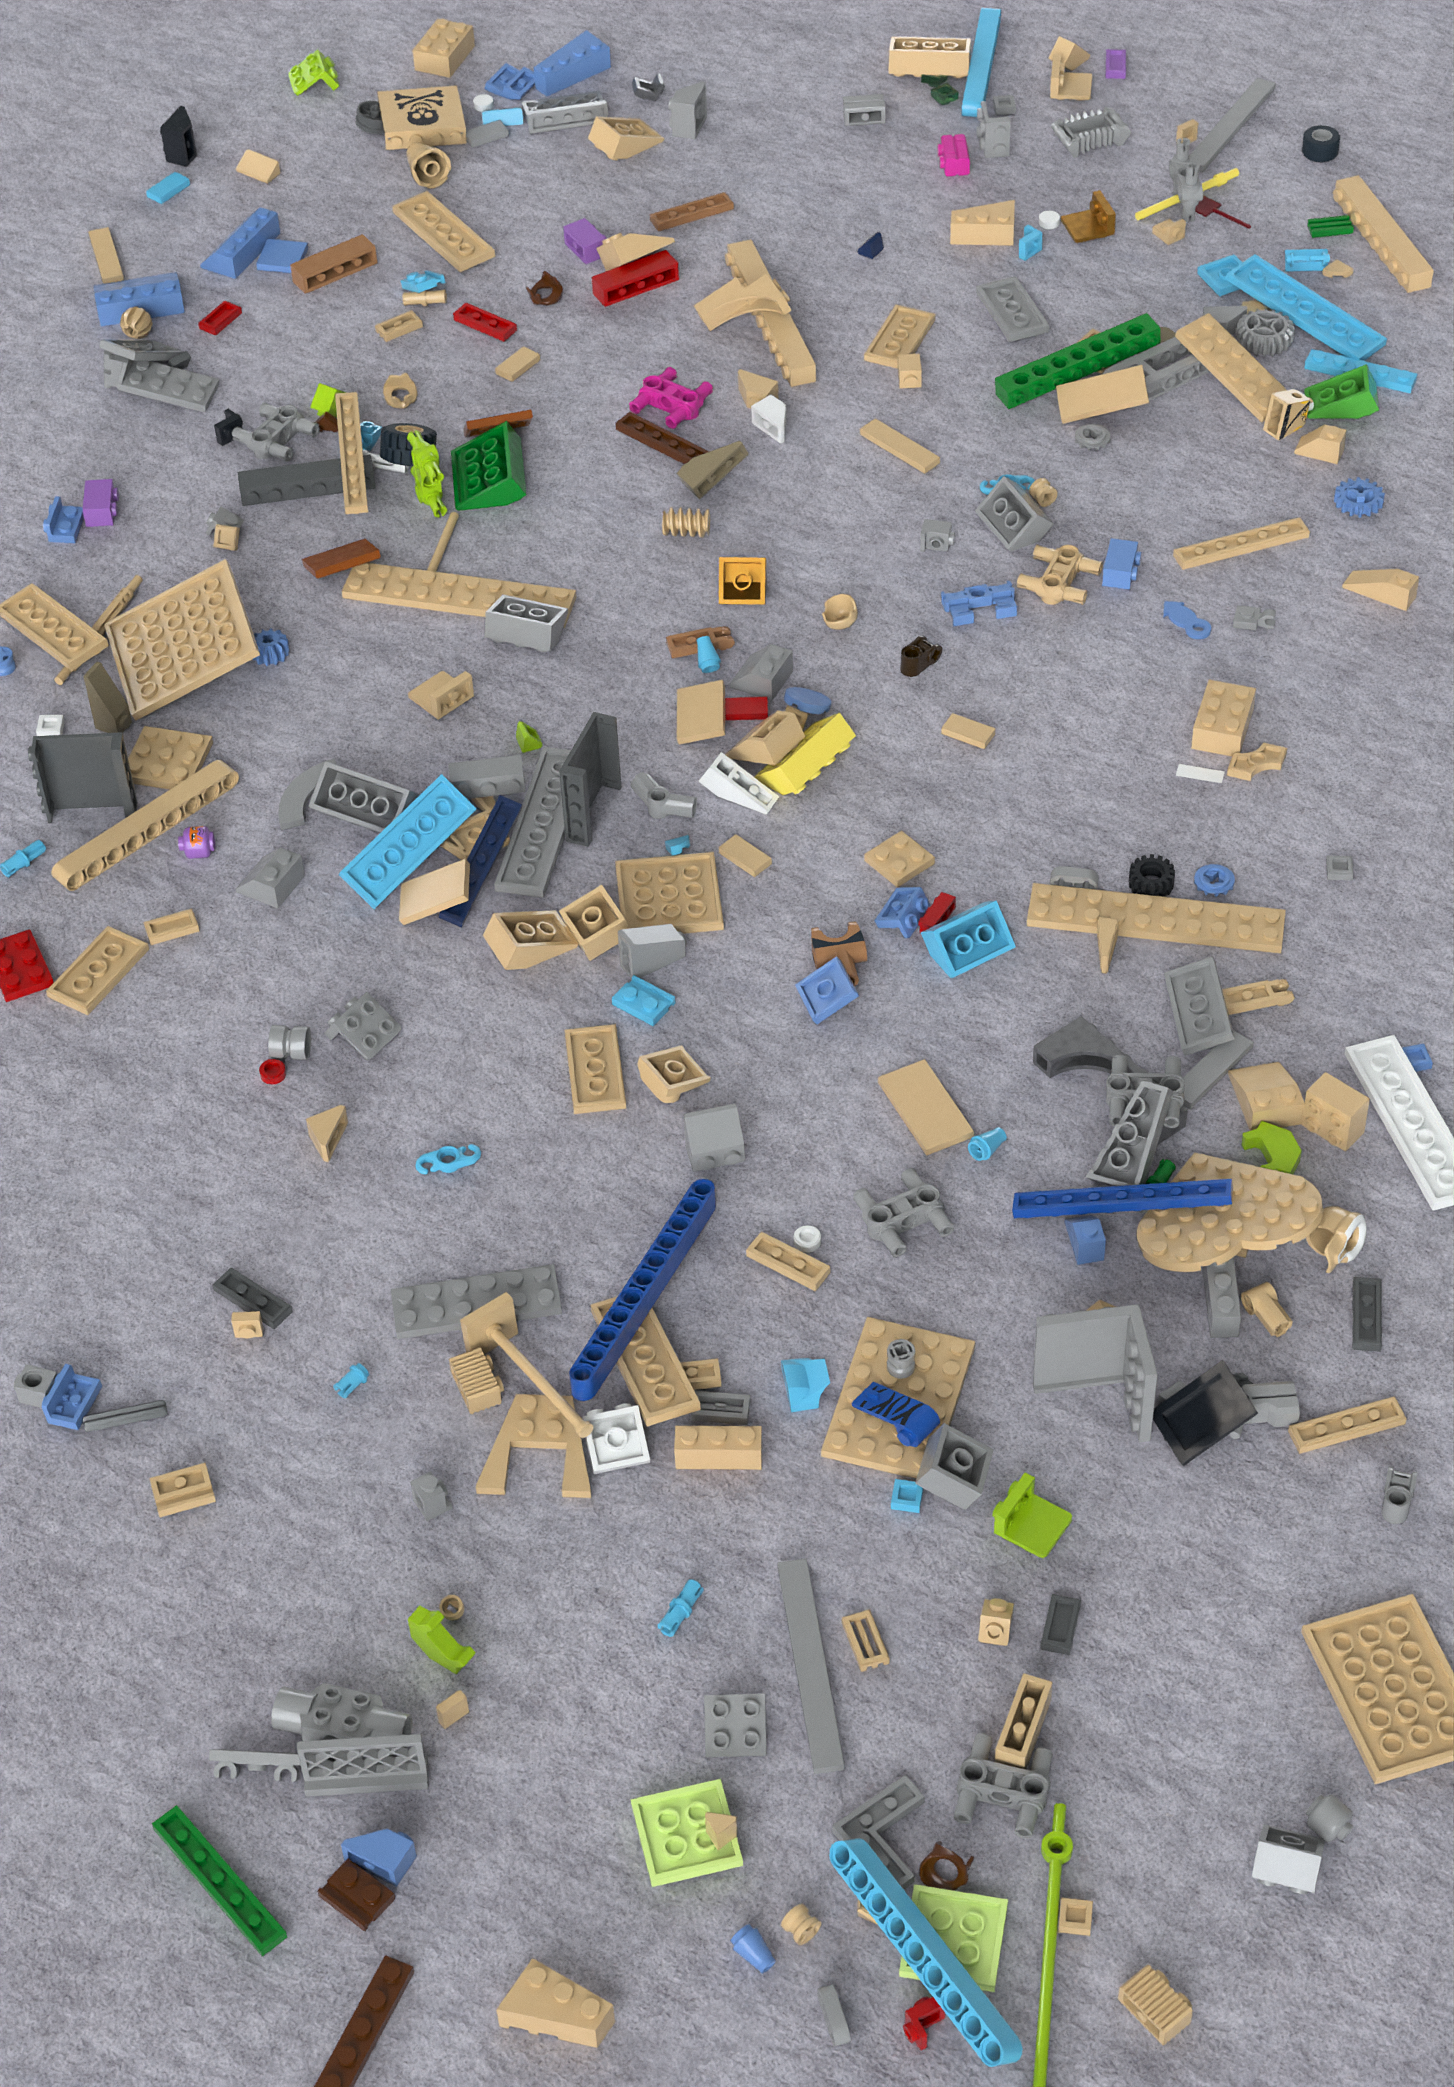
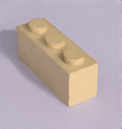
(718, 1447)
(1024, 1722)

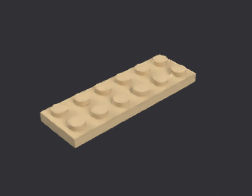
(443, 231)
(1230, 364)
(52, 627)
(653, 1371)

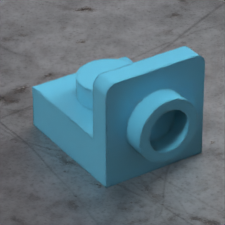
(1030, 243)

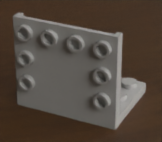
(1095, 1351)

